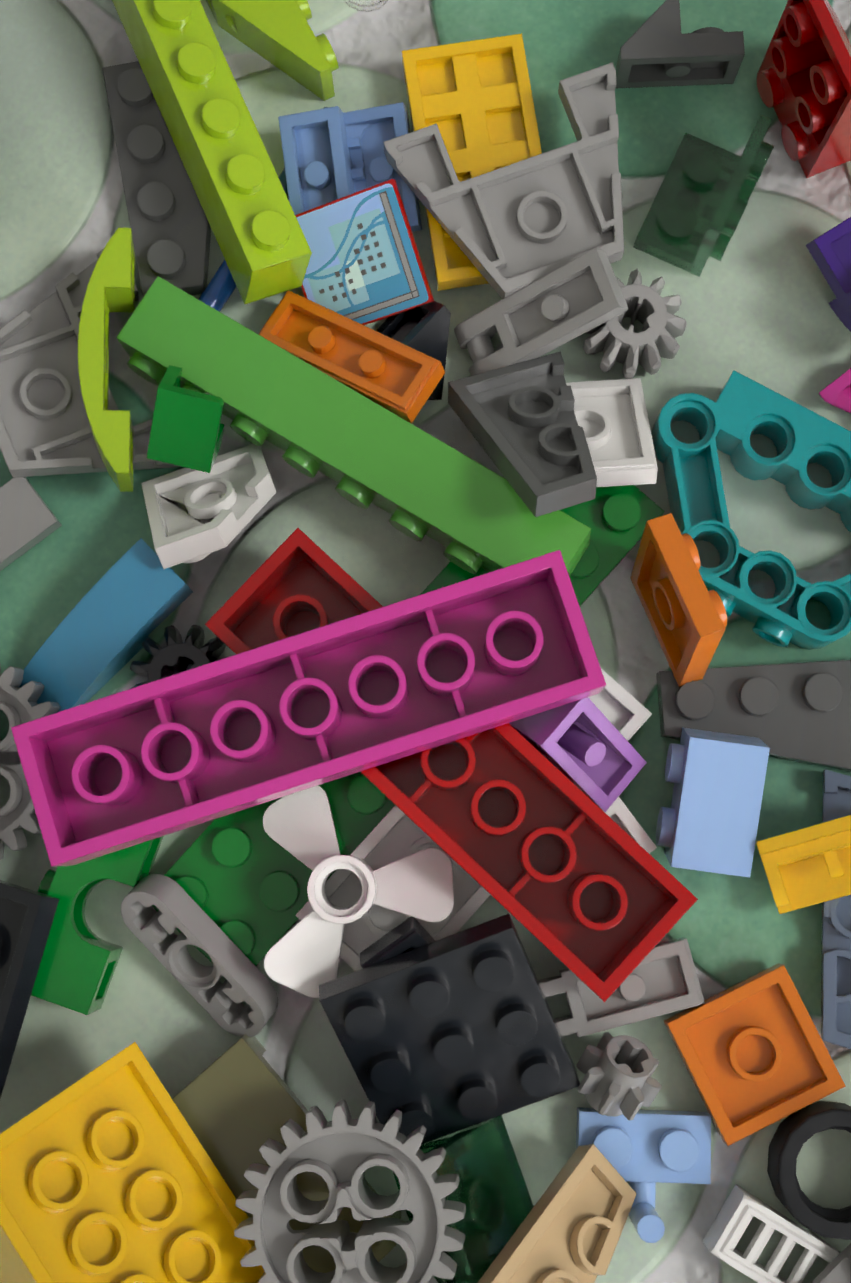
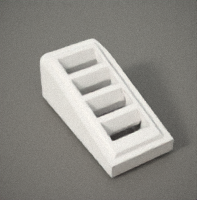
(731, 1225)

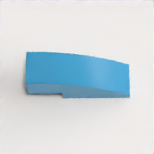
(106, 628)

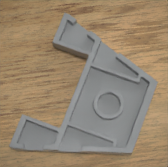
(535, 211)
(41, 395)

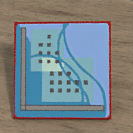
(364, 256)

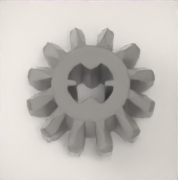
(654, 340)

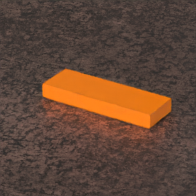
(354, 355)

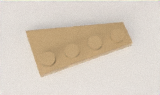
(570, 1227)

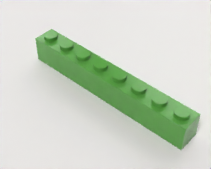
(344, 436)

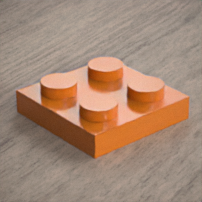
(676, 600)
(754, 1054)

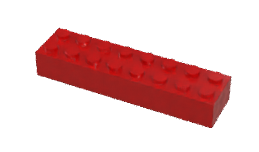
(488, 798)

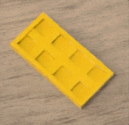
(485, 117)

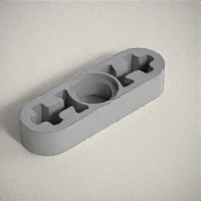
(157, 934)

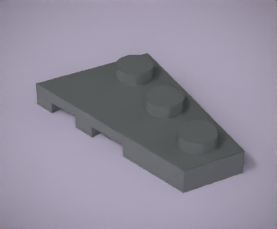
(529, 431)

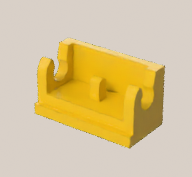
(809, 864)

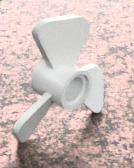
(311, 950)

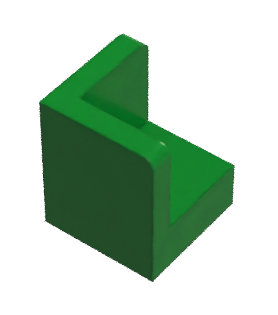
(185, 425)

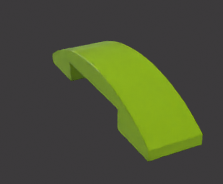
(108, 290)

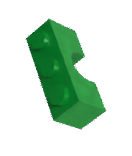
(76, 961)

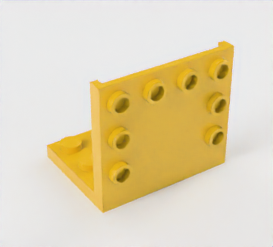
(115, 1189)

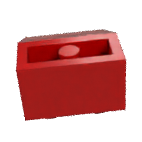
(810, 85)

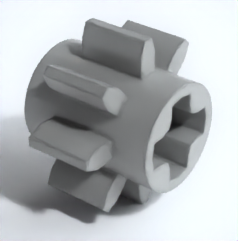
(618, 1076)

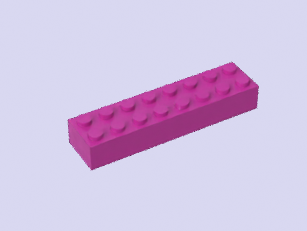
(307, 710)

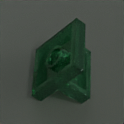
(490, 1189)

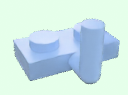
(649, 1150)

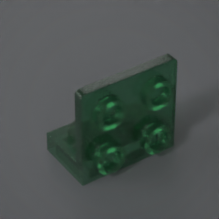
(702, 200)

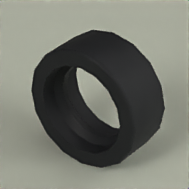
(782, 1167)

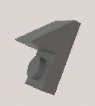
(664, 57)

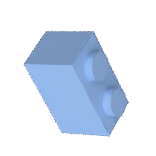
(713, 801)

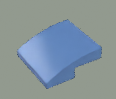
(342, 153)

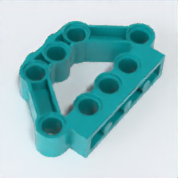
(701, 509)

